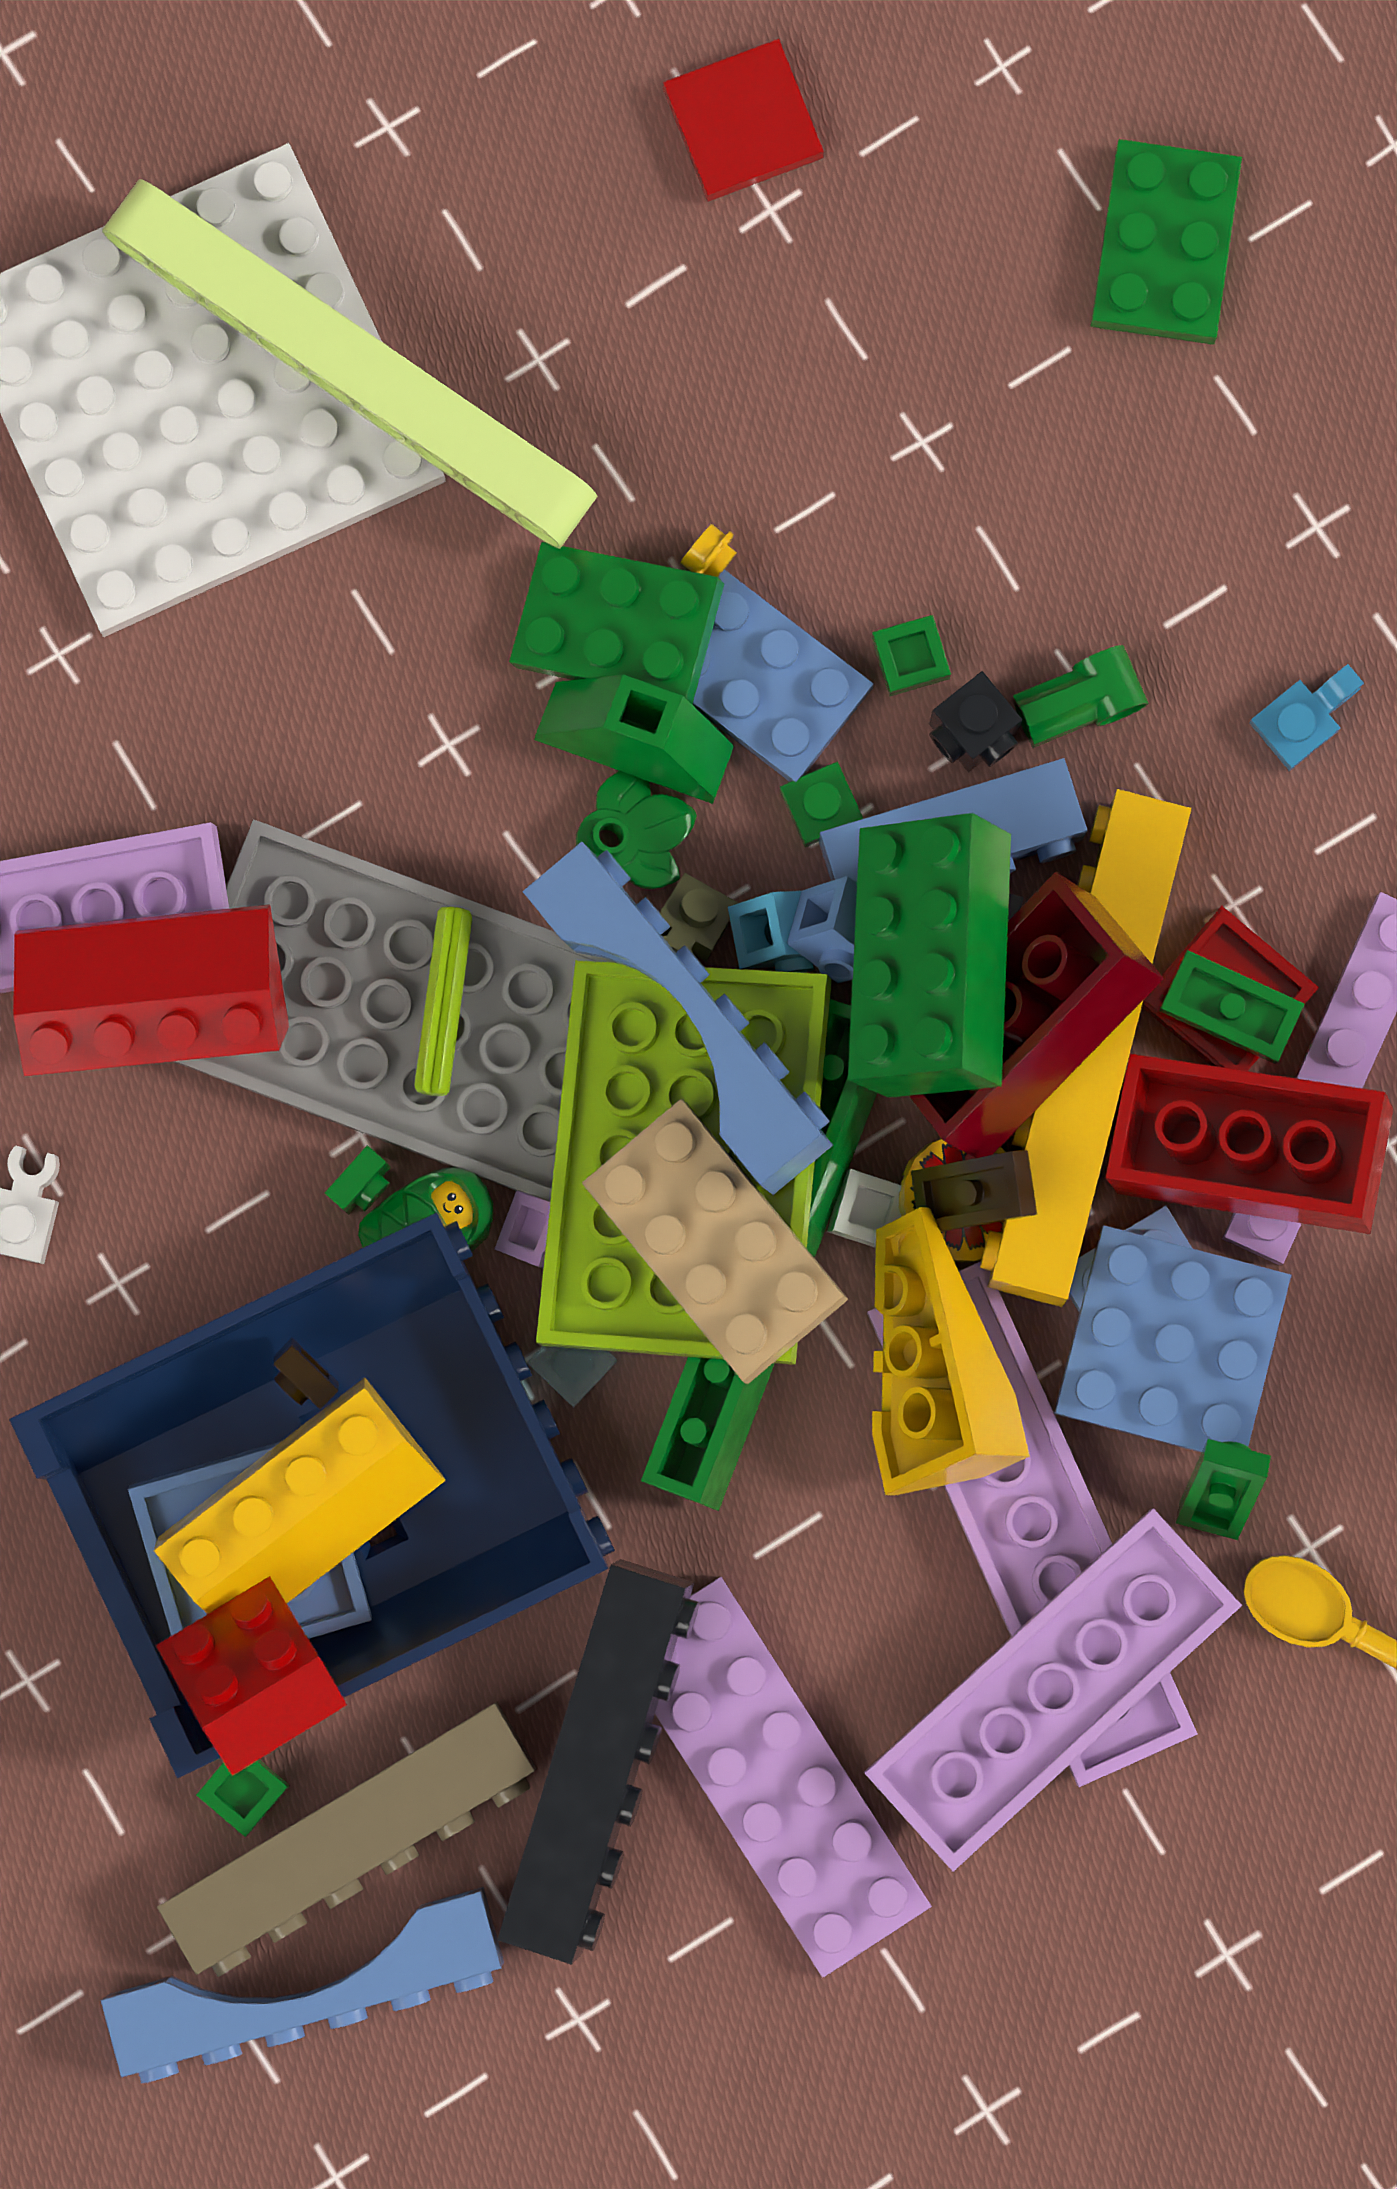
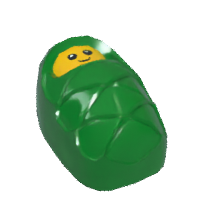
(448, 1191)

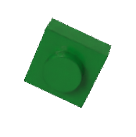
(911, 655)
(820, 802)
(360, 1182)
(244, 1796)

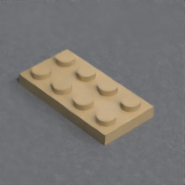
(714, 1241)

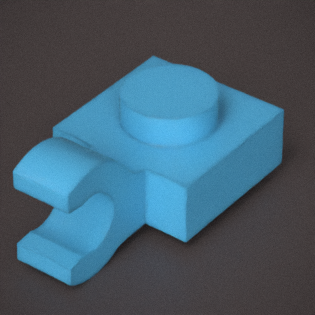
(1302, 720)

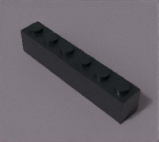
(597, 1762)

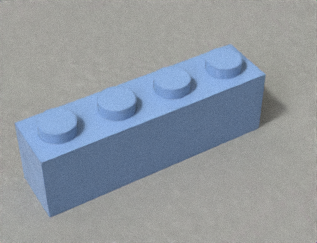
(1031, 805)

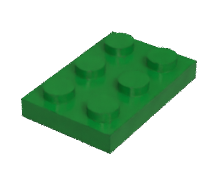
(1166, 241)
(616, 617)

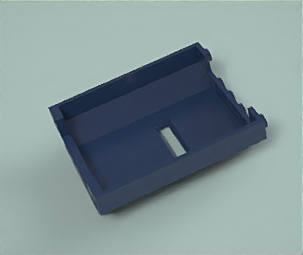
(426, 1339)

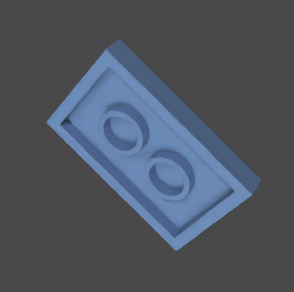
(774, 683)

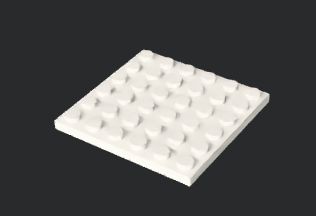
(170, 435)

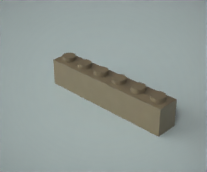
(348, 1838)

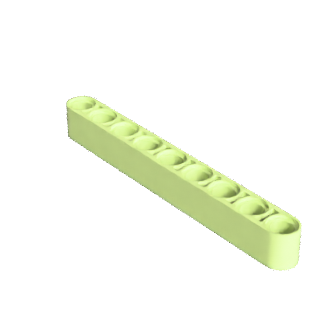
(349, 363)

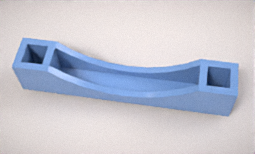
(758, 1114)
(177, 2021)

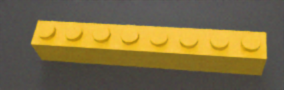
(1071, 1128)

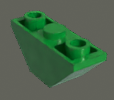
(637, 732)

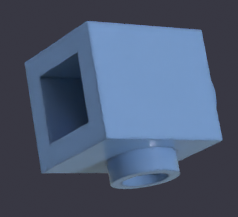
(826, 927)

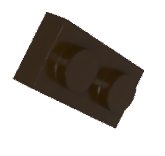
(977, 1190)

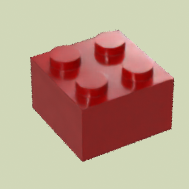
(251, 1675)

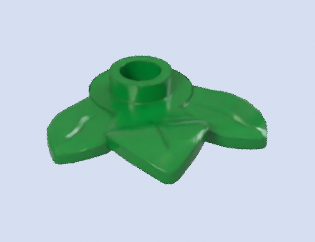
(644, 826)

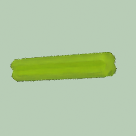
(443, 1001)

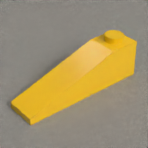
(943, 1388)

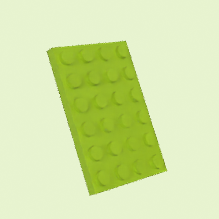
(623, 1068)

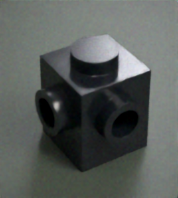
(975, 724)

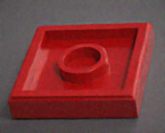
(743, 120)
(1238, 948)

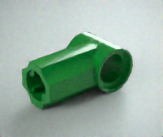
(1096, 691)

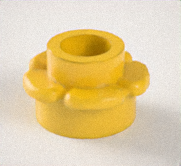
(710, 552)

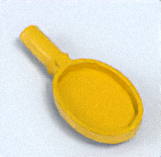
(1309, 1607)

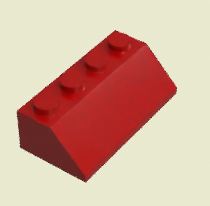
(148, 990)

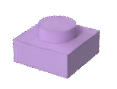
(525, 1229)

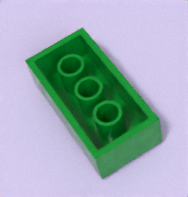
(930, 956)

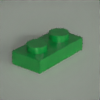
(1231, 1007)
(1223, 1488)

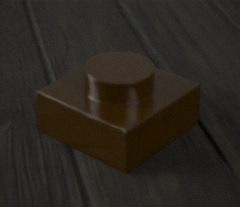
(303, 1376)

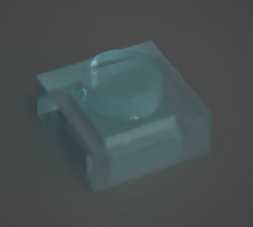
(572, 1370)

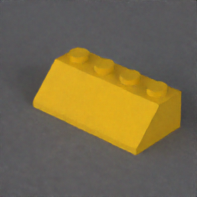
(301, 1504)

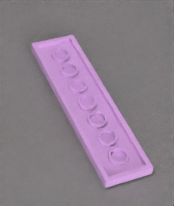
(1040, 1530)

